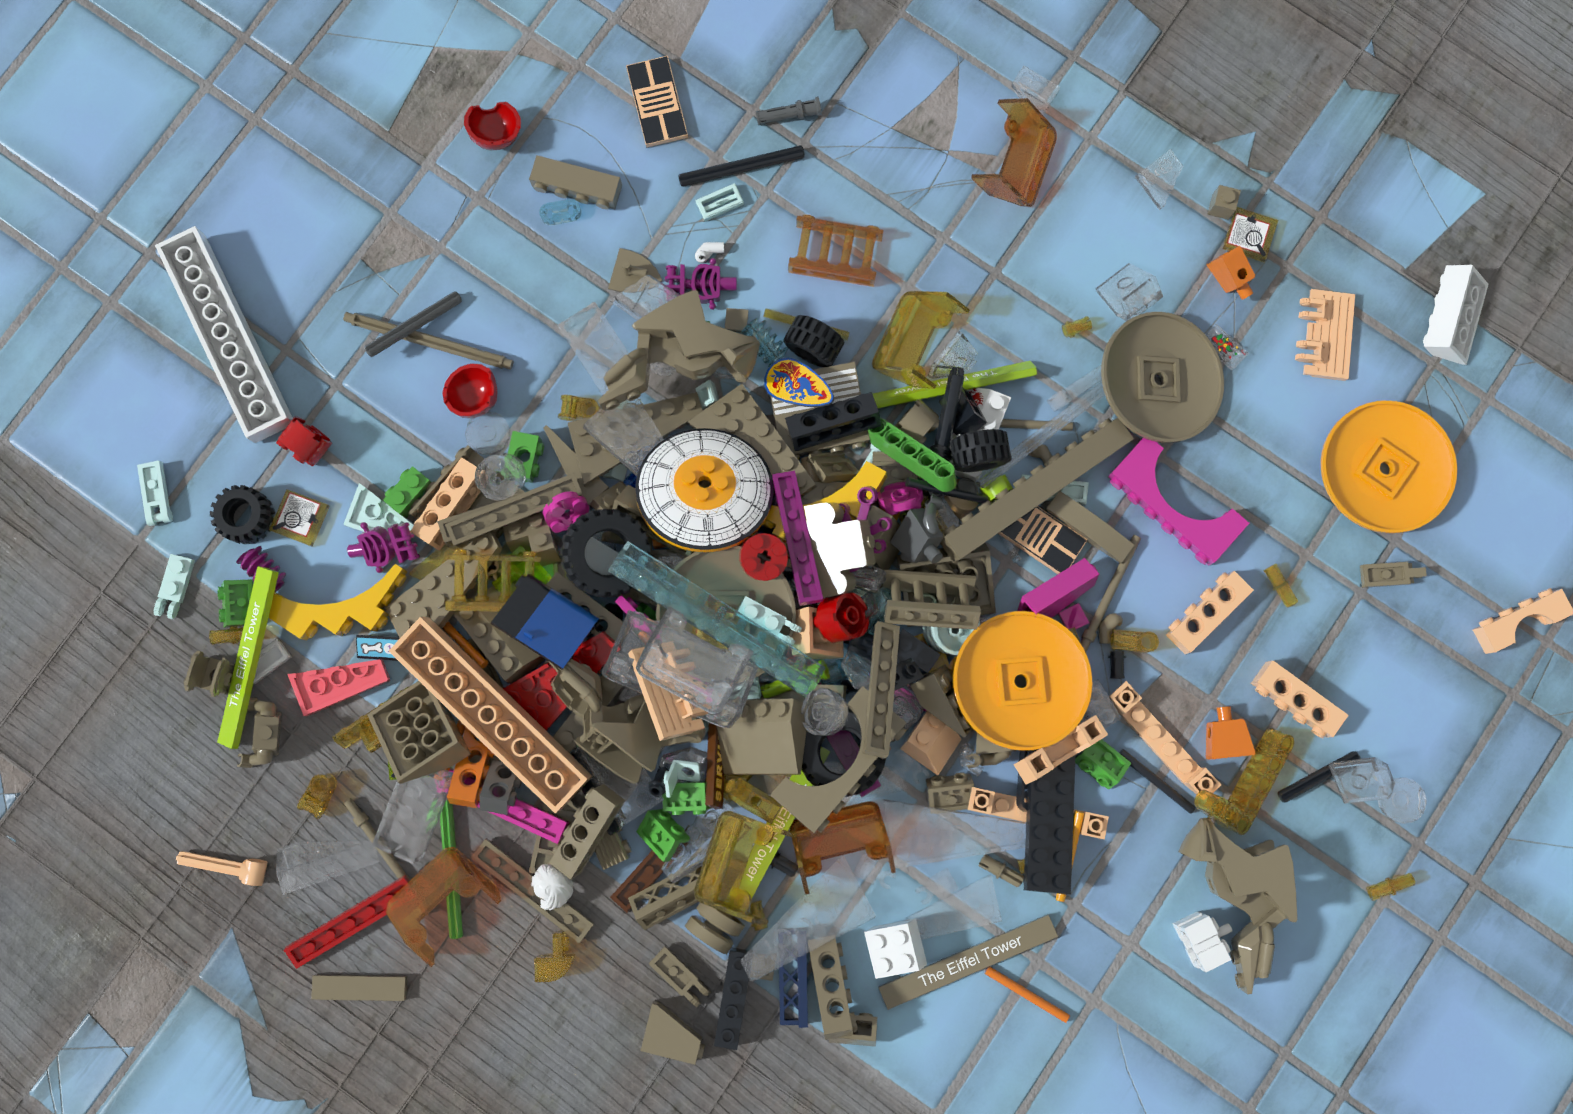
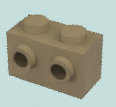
(863, 1034)

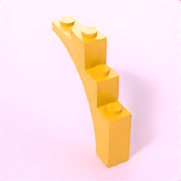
(867, 476)
(338, 617)

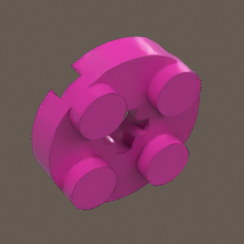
(899, 498)
(555, 512)

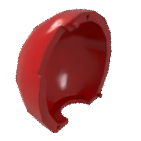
(493, 127)
(470, 391)

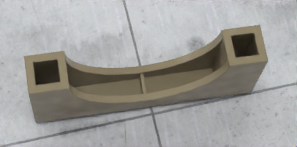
(816, 803)

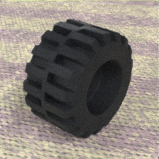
(813, 341)
(980, 450)
(228, 504)

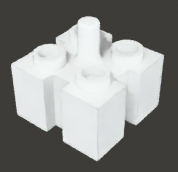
(1202, 942)

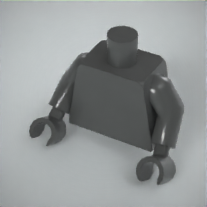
(920, 534)

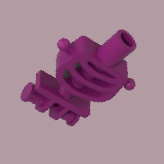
(720, 283)
(380, 545)

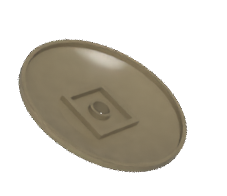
(1185, 363)
(725, 579)

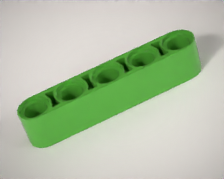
(913, 456)

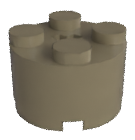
(918, 421)

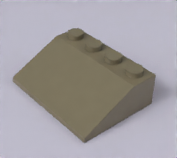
(974, 564)
(505, 653)
(417, 734)
(765, 739)

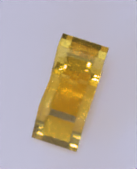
(553, 967)

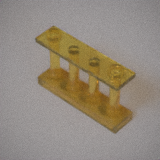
(482, 601)

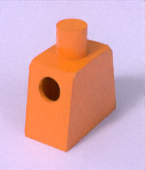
(1233, 272)
(1227, 737)

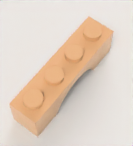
(1500, 632)
(1049, 757)

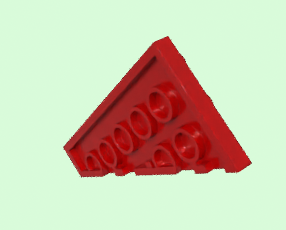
(535, 689)

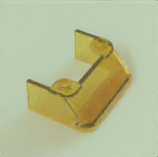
(910, 332)
(727, 861)

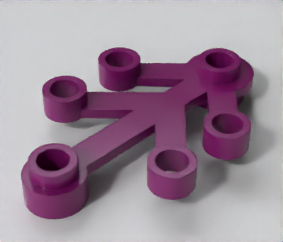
(863, 514)

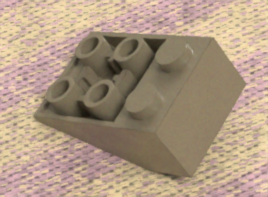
(937, 696)

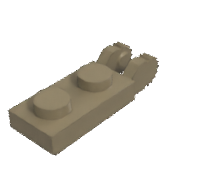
(678, 975)

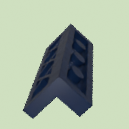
(802, 1005)

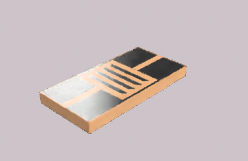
(657, 101)
(1045, 539)

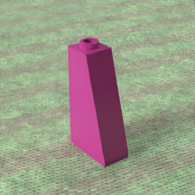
(1060, 590)

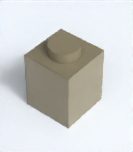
(1224, 202)

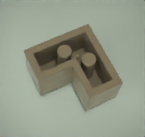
(533, 535)

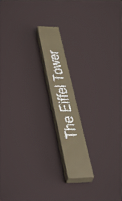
(968, 961)

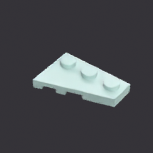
(372, 510)

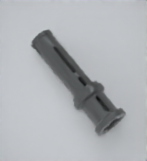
(797, 110)

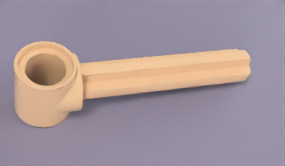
(250, 871)

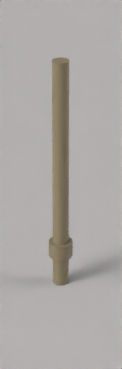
(1090, 634)
(361, 820)

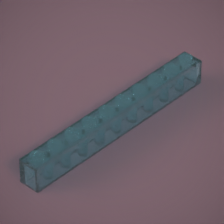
(716, 618)

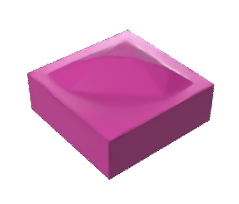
(1073, 617)

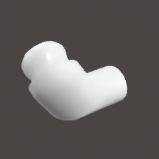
(707, 249)

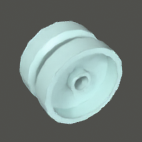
(946, 639)

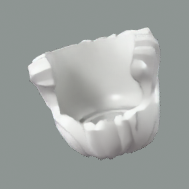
(552, 887)

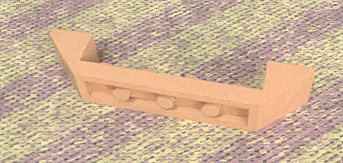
(1160, 741)
(1006, 807)

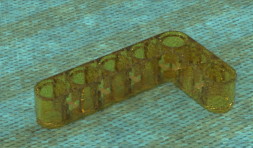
(1253, 786)

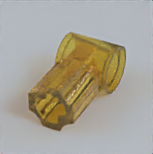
(1133, 641)

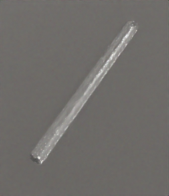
(1043, 434)

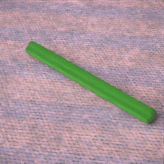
(453, 898)

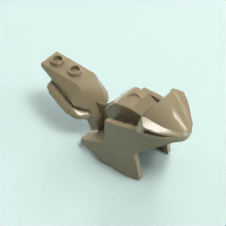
(682, 340)
(618, 735)
(1253, 880)

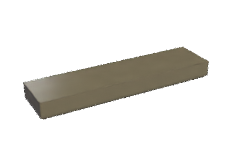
(359, 987)

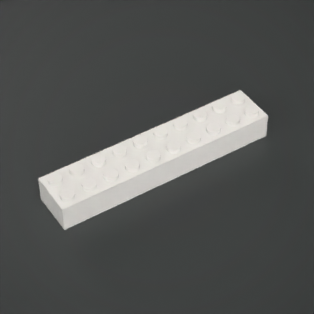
(224, 334)

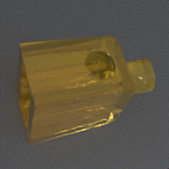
(748, 796)

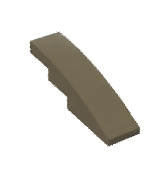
(1090, 527)

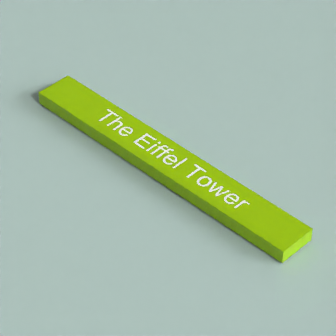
(971, 381)
(248, 657)
(762, 856)

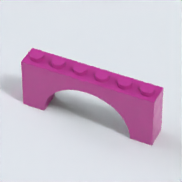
(1203, 537)

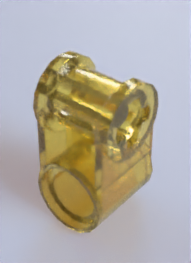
(575, 408)
(315, 798)

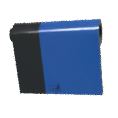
(545, 621)

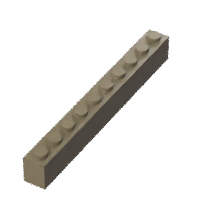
(1034, 490)

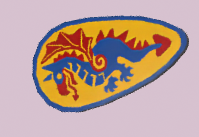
(797, 384)

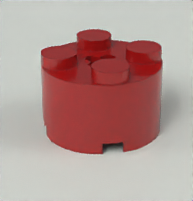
(305, 441)
(774, 550)
(842, 617)

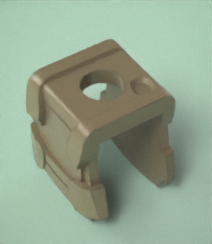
(201, 670)

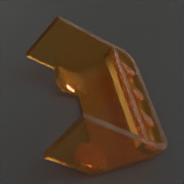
(1026, 156)
(849, 831)
(441, 876)

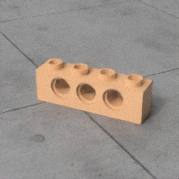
(438, 508)
(1237, 592)
(1330, 715)

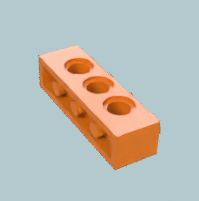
(469, 794)

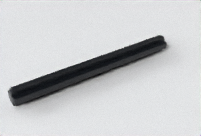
(741, 166)

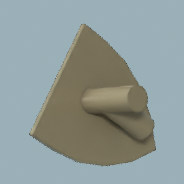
(629, 269)

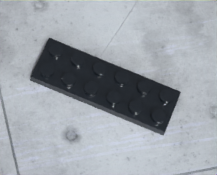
(1050, 831)

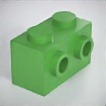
(406, 491)

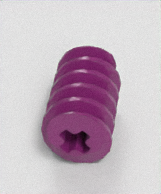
(251, 560)

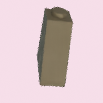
(670, 1036)

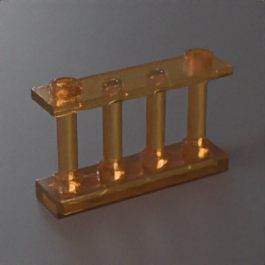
(842, 271)

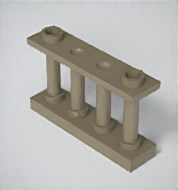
(931, 614)

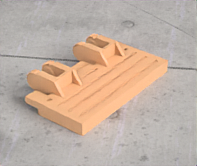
(1329, 335)
(669, 713)

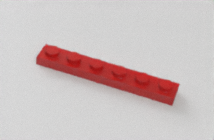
(343, 925)

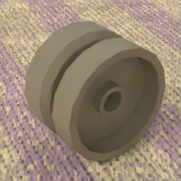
(714, 928)

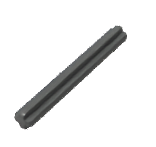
(413, 324)

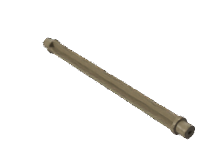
(431, 341)

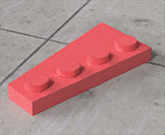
(329, 686)

